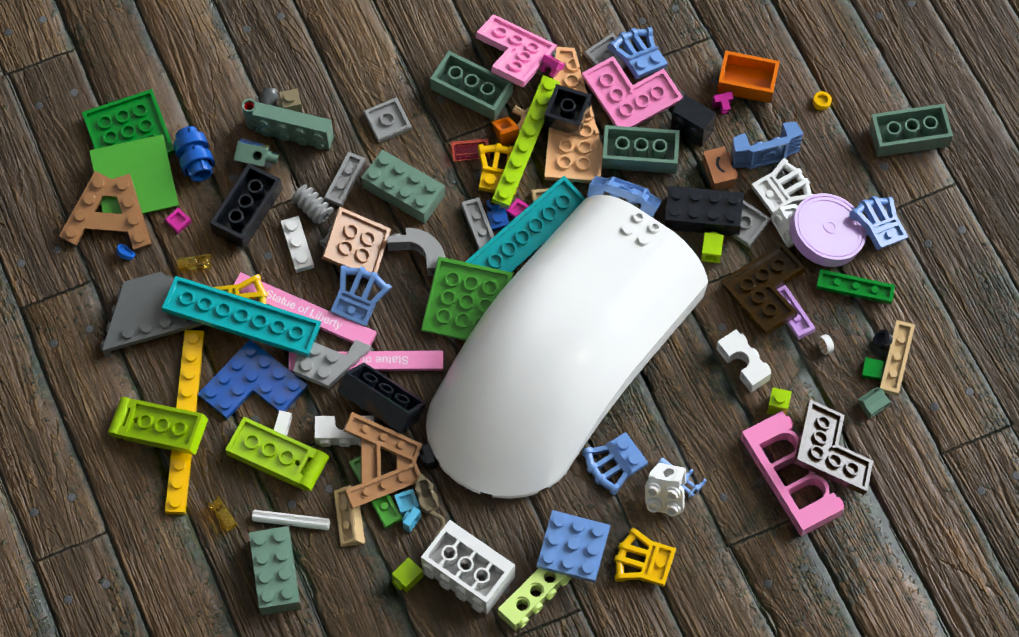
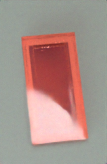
(467, 149)

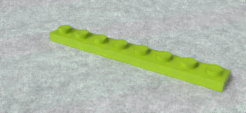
(524, 143)

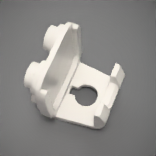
(665, 493)

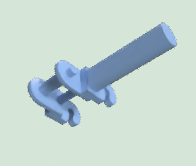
(696, 487)

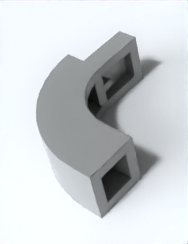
(420, 242)

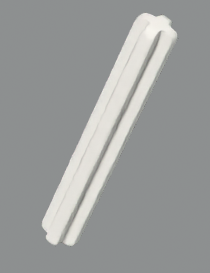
(290, 519)

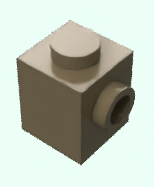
(290, 100)

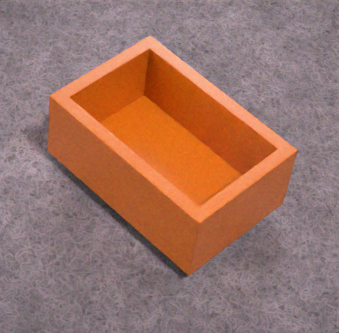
(748, 76)

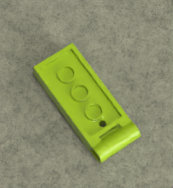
(158, 425)
(276, 454)

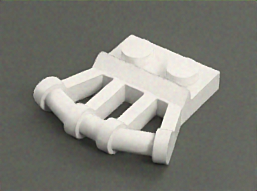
(771, 190)

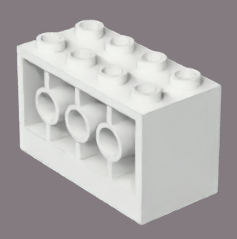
(467, 567)

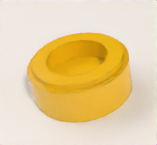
(822, 100)

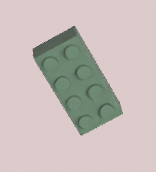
(471, 85)
(910, 130)
(640, 149)
(403, 186)
(274, 570)

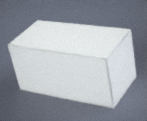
(283, 422)

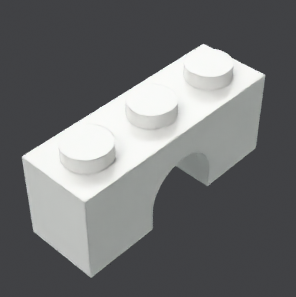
(736, 347)
(328, 434)

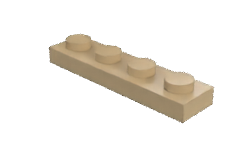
(897, 357)

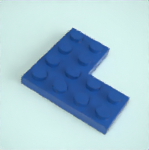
(252, 372)

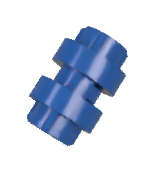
(194, 154)

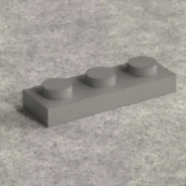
(344, 179)
(477, 221)

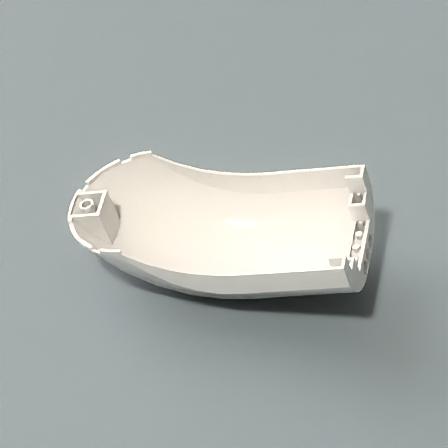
(561, 348)

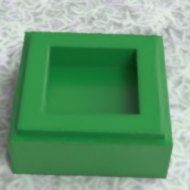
(873, 369)

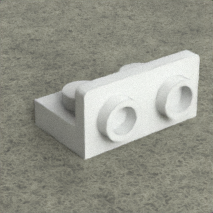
(781, 220)

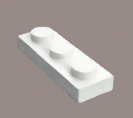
(297, 244)

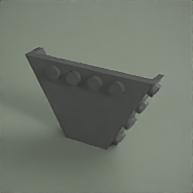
(140, 314)

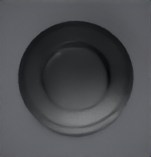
(882, 339)

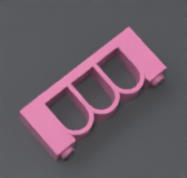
(810, 517)

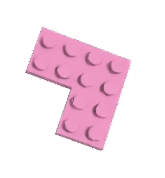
(520, 47)
(628, 103)

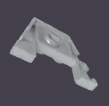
(326, 365)

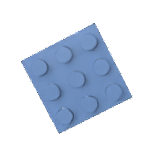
(573, 546)

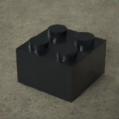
(567, 110)
(693, 120)

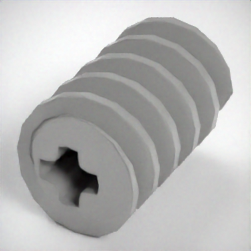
(312, 204)

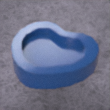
(124, 252)

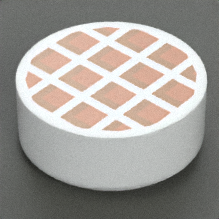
(826, 344)

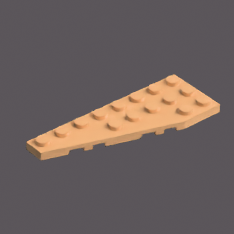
(567, 154)

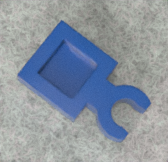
(496, 217)

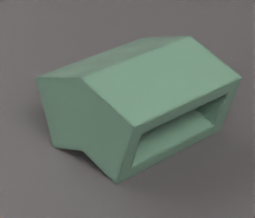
(874, 402)

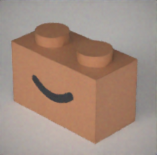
(719, 168)

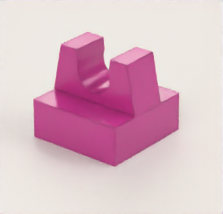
(553, 63)
(723, 101)

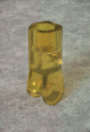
(190, 263)
(223, 515)

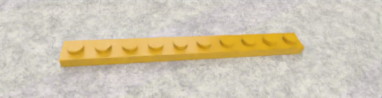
(187, 400)

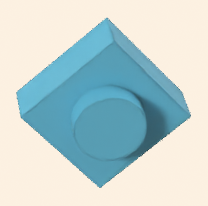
(406, 501)
(411, 518)

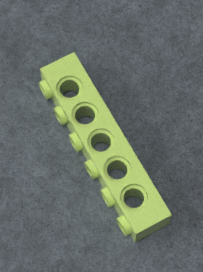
(516, 618)

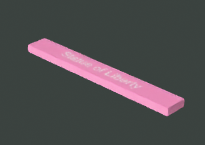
(330, 321)
(395, 360)

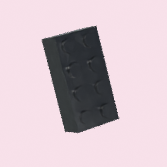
(246, 206)
(704, 210)
(381, 397)

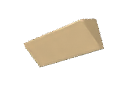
(349, 520)

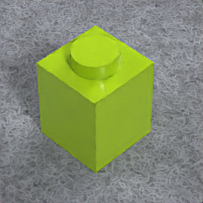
(712, 247)
(779, 401)
(407, 575)

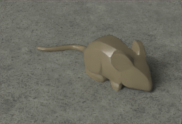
(428, 499)

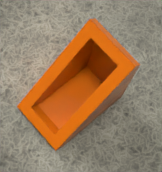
(505, 130)

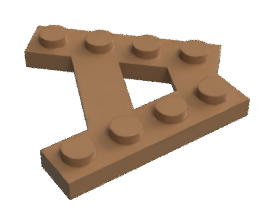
(85, 215)
(374, 437)

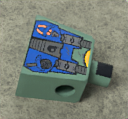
(247, 149)

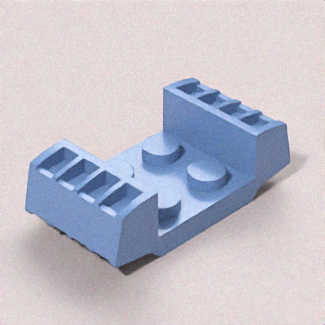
(766, 152)
(621, 188)

